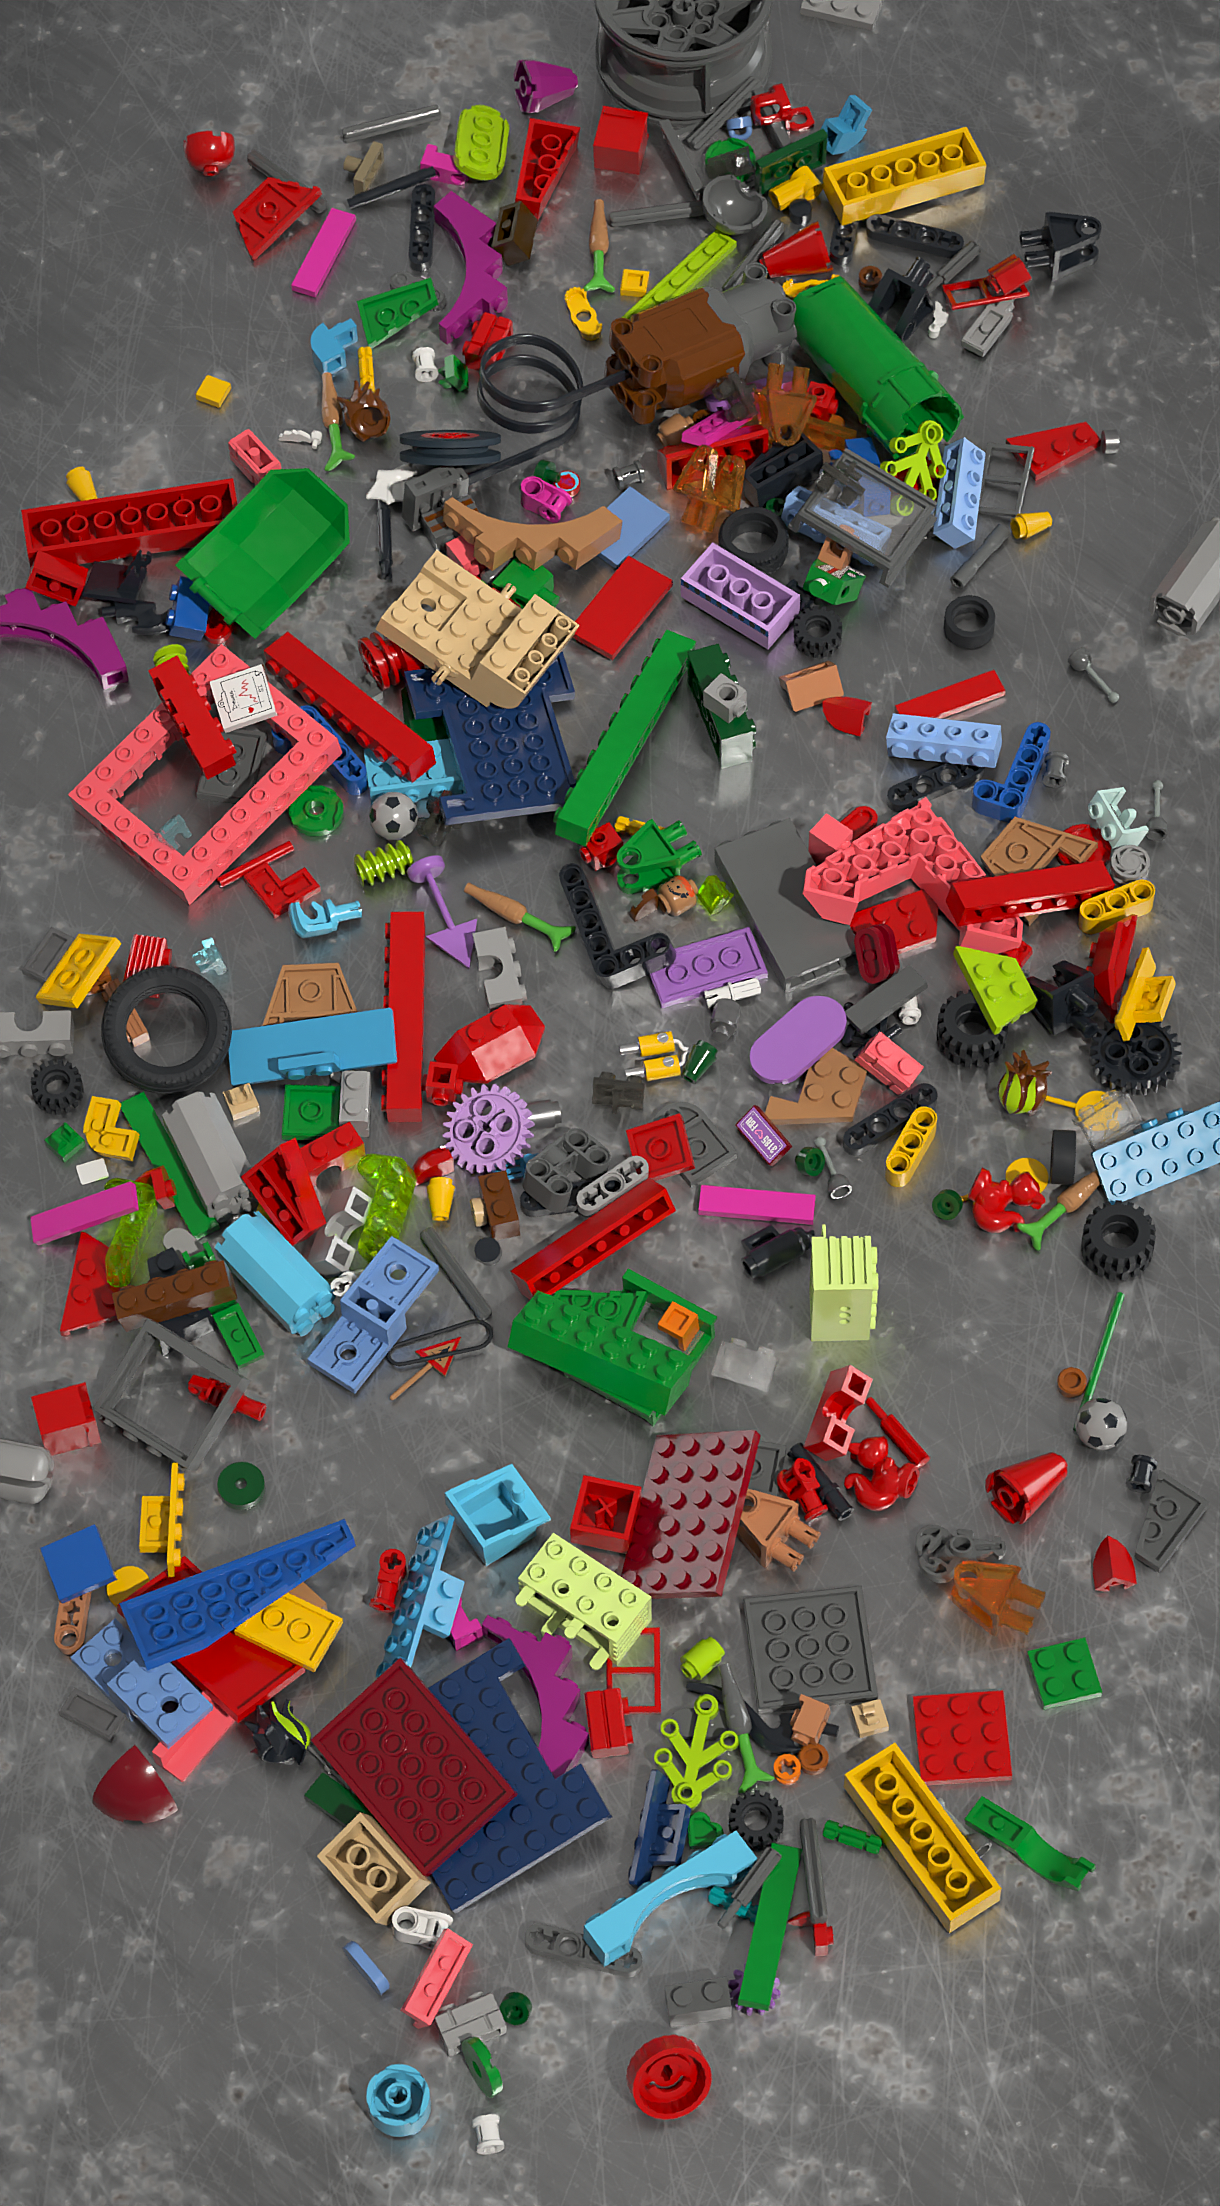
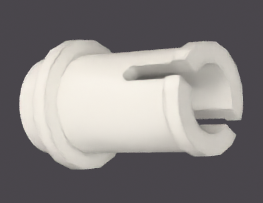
(910, 1012)

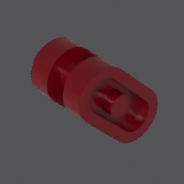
(876, 953)

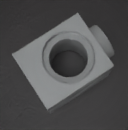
(722, 689)

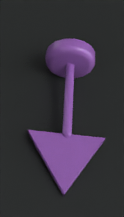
(455, 940)

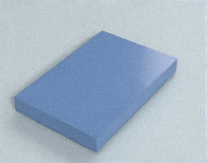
(640, 523)

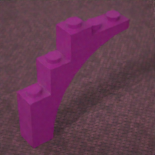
(474, 237)
(55, 625)
(545, 1662)

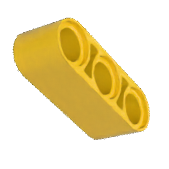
(1124, 897)
(911, 1135)

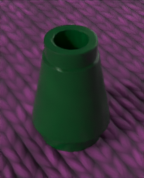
(699, 1060)

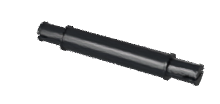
(391, 187)
(384, 539)

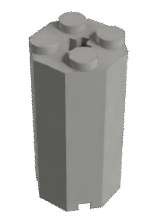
(1192, 583)
(210, 1155)

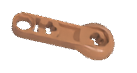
(64, 1626)

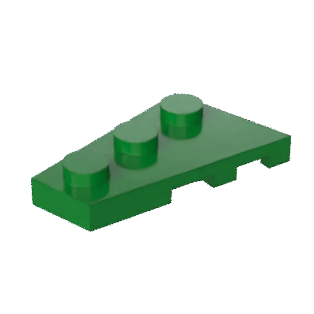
(395, 309)
(613, 1306)

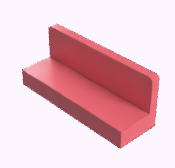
(194, 1745)
(436, 1978)

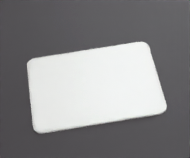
(92, 1171)

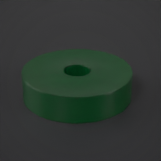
(241, 1473)

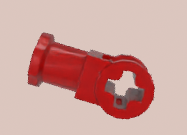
(802, 1488)
(389, 1580)

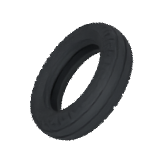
(166, 980)

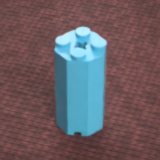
(276, 1273)

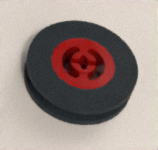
(450, 447)

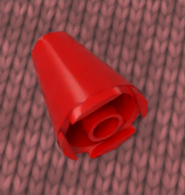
(798, 254)
(1025, 1485)

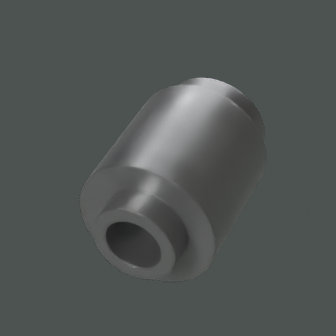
(544, 1114)

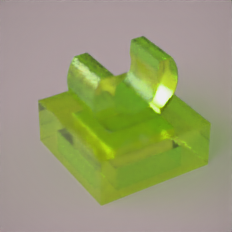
(714, 894)

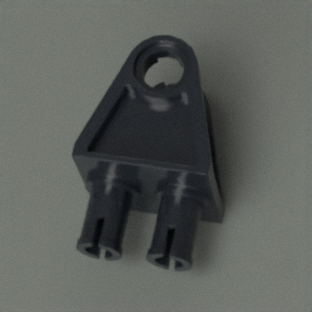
(1062, 241)
(906, 286)
(1069, 1002)

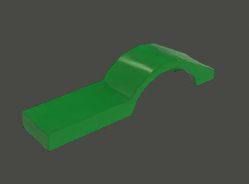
(229, 1319)
(1027, 1845)

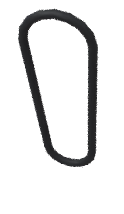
(475, 1321)

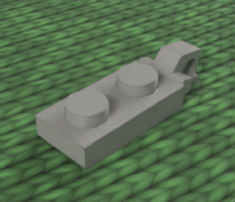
(988, 327)

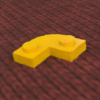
(103, 1135)

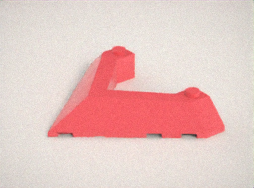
(907, 847)

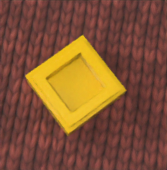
(634, 283)
(213, 391)

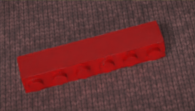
(1027, 892)
(594, 1239)

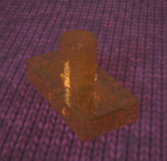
(829, 434)

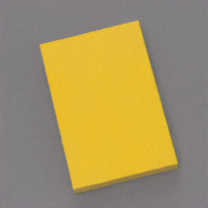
(78, 970)
(292, 1630)

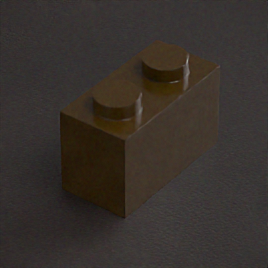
(514, 233)

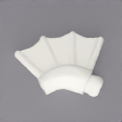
(391, 483)

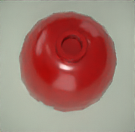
(209, 152)

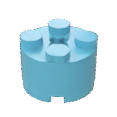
(384, 2090)

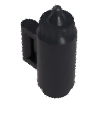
(774, 1252)

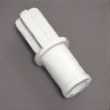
(733, 991)

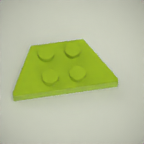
(996, 985)

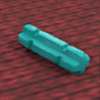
(719, 1896)

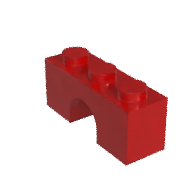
(337, 1148)
(843, 1392)

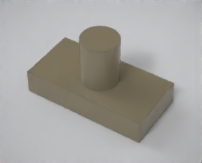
(365, 169)

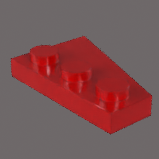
(1056, 447)

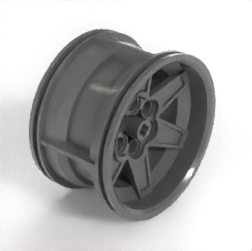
(670, 78)

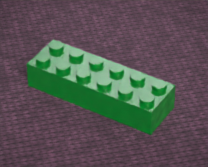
(601, 1352)

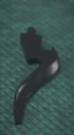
(142, 612)
(771, 1739)

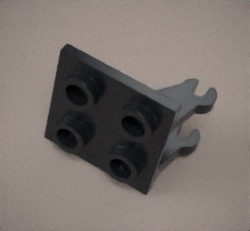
(117, 581)

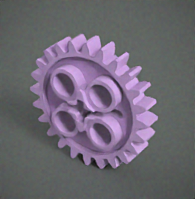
(470, 1115)

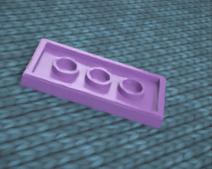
(708, 966)

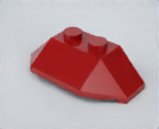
(1111, 963)
(494, 1043)

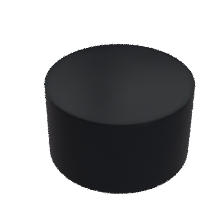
(800, 211)
(488, 1251)

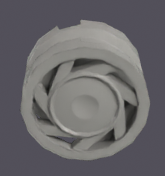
(1129, 865)

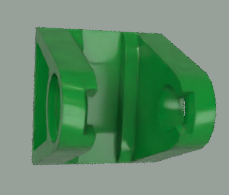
(654, 857)

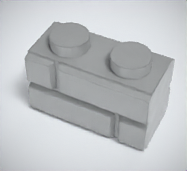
(356, 1101)
(475, 2018)

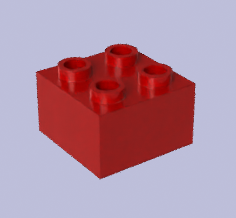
(605, 1514)

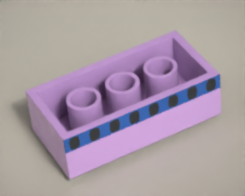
(740, 595)

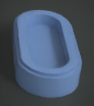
(366, 1967)

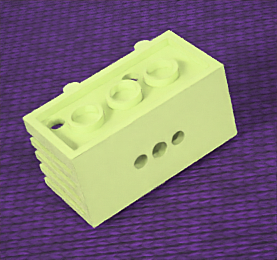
(842, 1288)
(584, 1593)

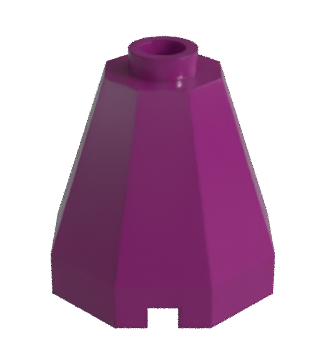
(542, 84)

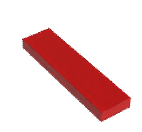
(955, 697)

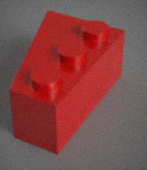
(286, 1192)

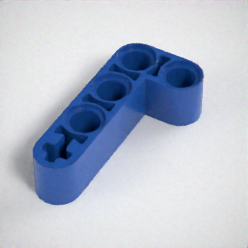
(339, 769)
(1027, 773)

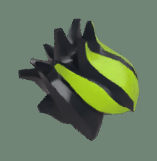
(279, 1735)

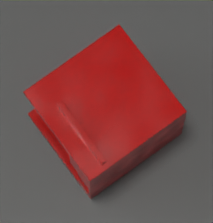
(620, 140)
(66, 1419)

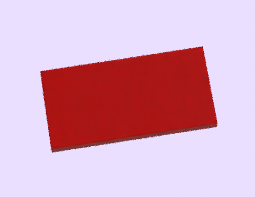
(230, 1669)

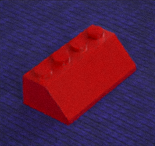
(744, 442)

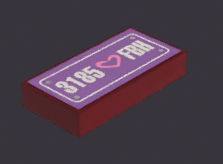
(763, 1135)

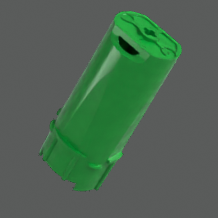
(871, 365)

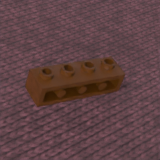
(174, 1295)

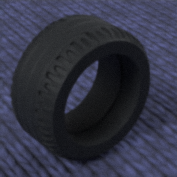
(756, 520)

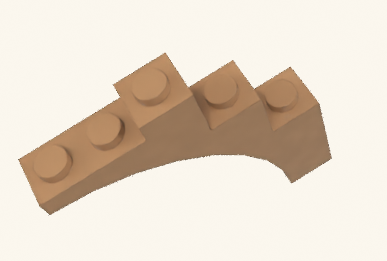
(535, 544)

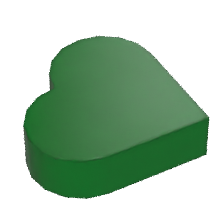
(702, 1831)

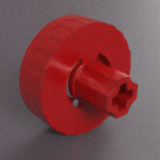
(664, 2062)

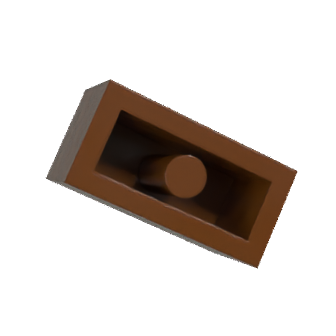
(499, 1205)

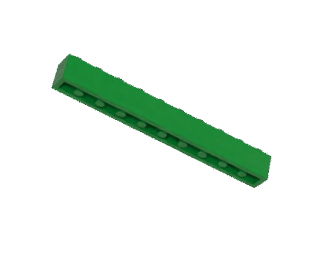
(624, 738)

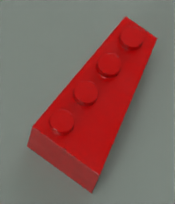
(544, 162)
(192, 717)

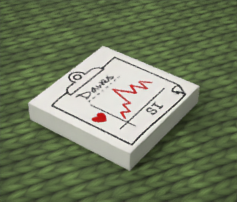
(243, 698)

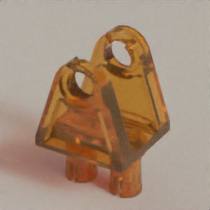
(782, 408)
(710, 487)
(993, 1594)

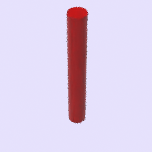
(268, 857)

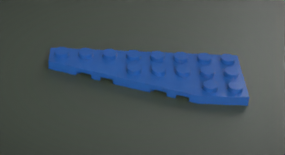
(214, 1602)

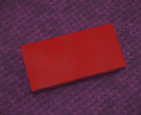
(621, 607)

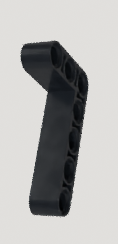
(599, 936)

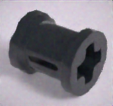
(806, 598)
(1141, 1473)

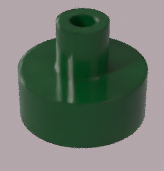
(547, 472)
(810, 1161)
(947, 1204)
(515, 2008)

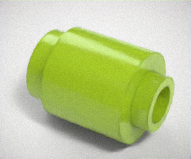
(701, 1658)

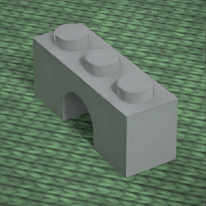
(494, 951)
(52, 1037)
(344, 1213)

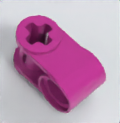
(547, 500)

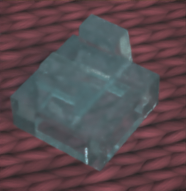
(169, 830)
(210, 958)

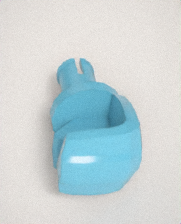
(325, 917)

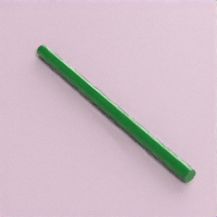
(1102, 1349)

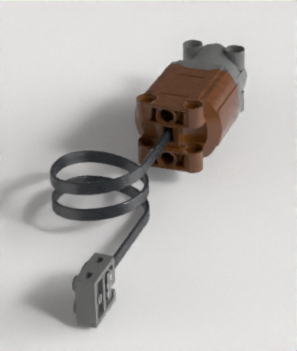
(659, 361)

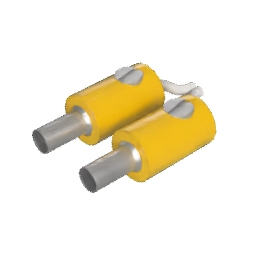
(654, 1045)

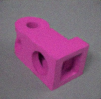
(443, 166)
(464, 1631)

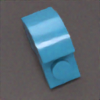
(848, 127)
(329, 345)

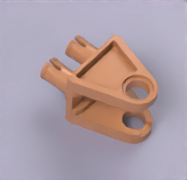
(770, 1525)

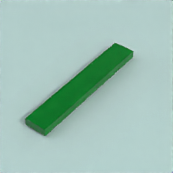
(161, 1151)
(769, 1930)

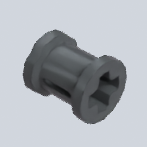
(628, 474)
(1055, 769)

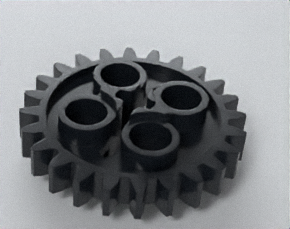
(1136, 1055)

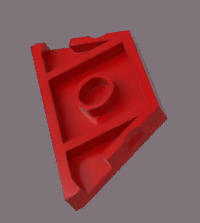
(271, 212)
(909, 916)
(89, 1293)

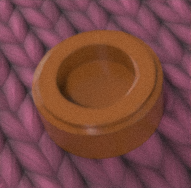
(1071, 1382)
(813, 1759)

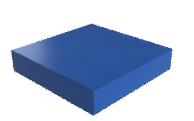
(78, 1563)

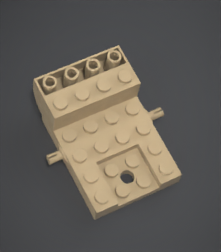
(476, 633)

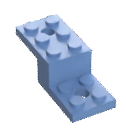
(373, 1314)
(141, 1691)

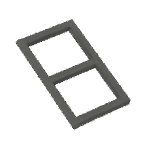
(1006, 480)

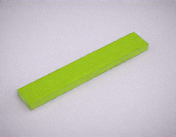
(687, 272)

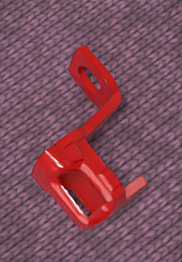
(778, 96)

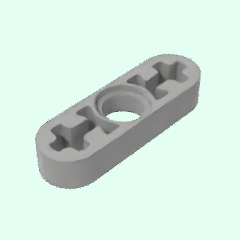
(624, 1167)

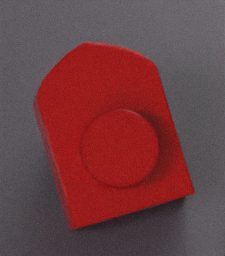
(163, 1186)
(821, 1933)

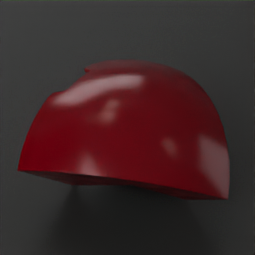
(133, 1791)

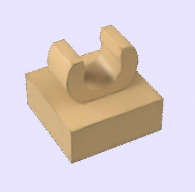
(241, 1101)
(869, 1718)

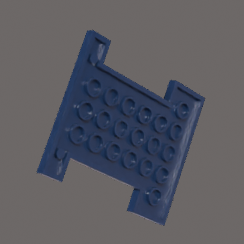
(504, 757)
(547, 1808)

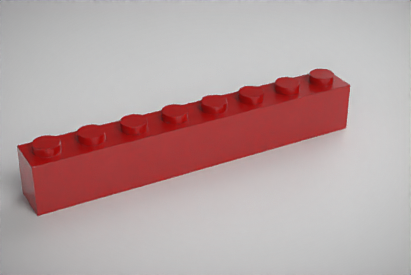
(349, 707)
(406, 1000)

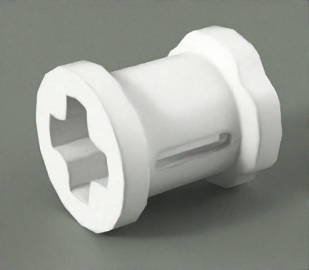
(425, 364)
(487, 2134)

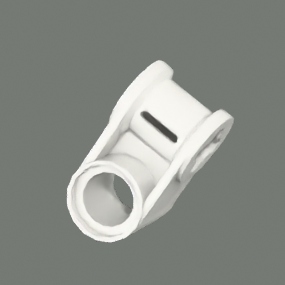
(424, 1926)

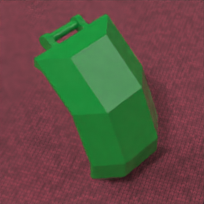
(269, 548)

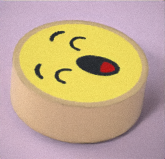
(478, 1212)

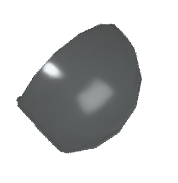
(731, 208)

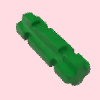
(852, 1837)

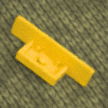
(1145, 997)
(159, 1522)

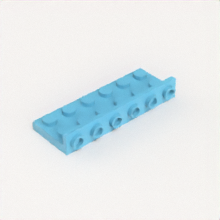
(432, 783)

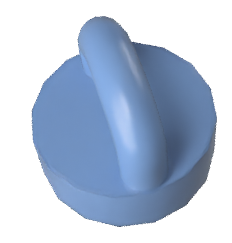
(739, 123)

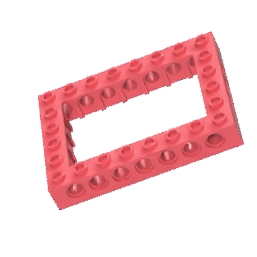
(194, 872)

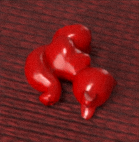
(992, 1198)
(887, 1480)

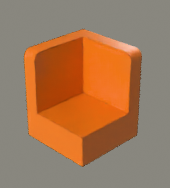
(680, 1324)

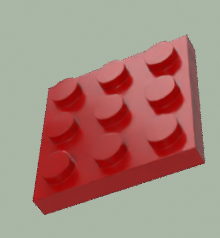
(962, 1738)

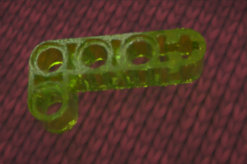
(381, 1210)
(130, 1235)

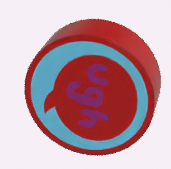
(569, 482)

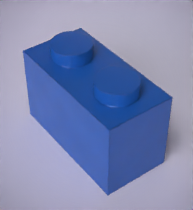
(188, 612)

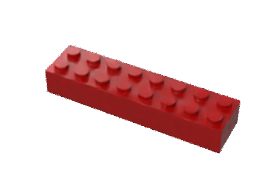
(128, 522)

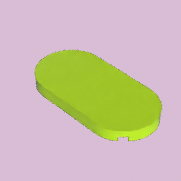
(481, 142)

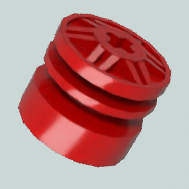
(385, 659)

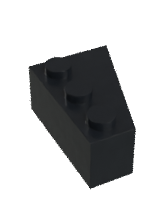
(782, 470)
(187, 1326)

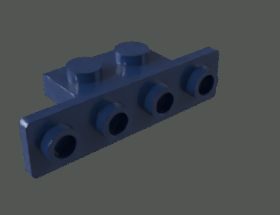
(660, 1831)

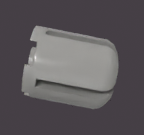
(24, 1471)

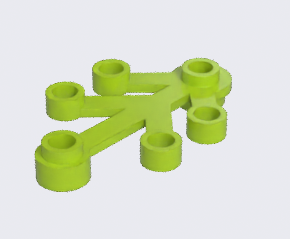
(917, 462)
(695, 1757)

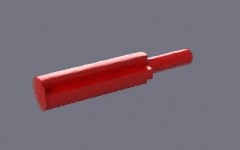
(899, 1435)

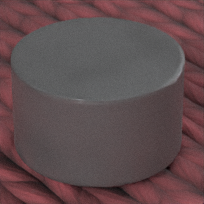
(1110, 441)

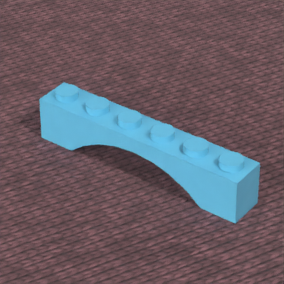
(720, 1865)

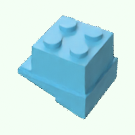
(496, 1512)

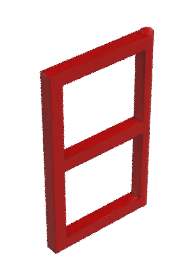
(981, 282)
(642, 1670)

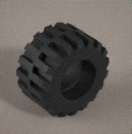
(962, 1046)
(1113, 1260)

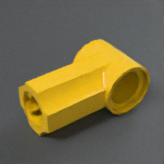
(801, 185)

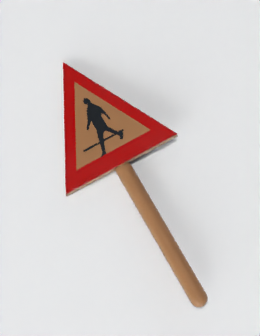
(441, 1365)

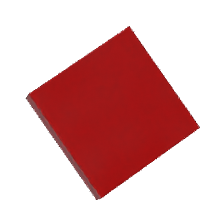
(663, 1146)

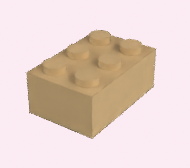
(373, 1868)

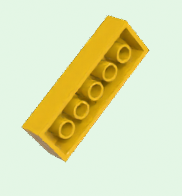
(904, 175)
(922, 1837)

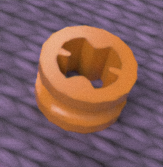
(788, 1760)

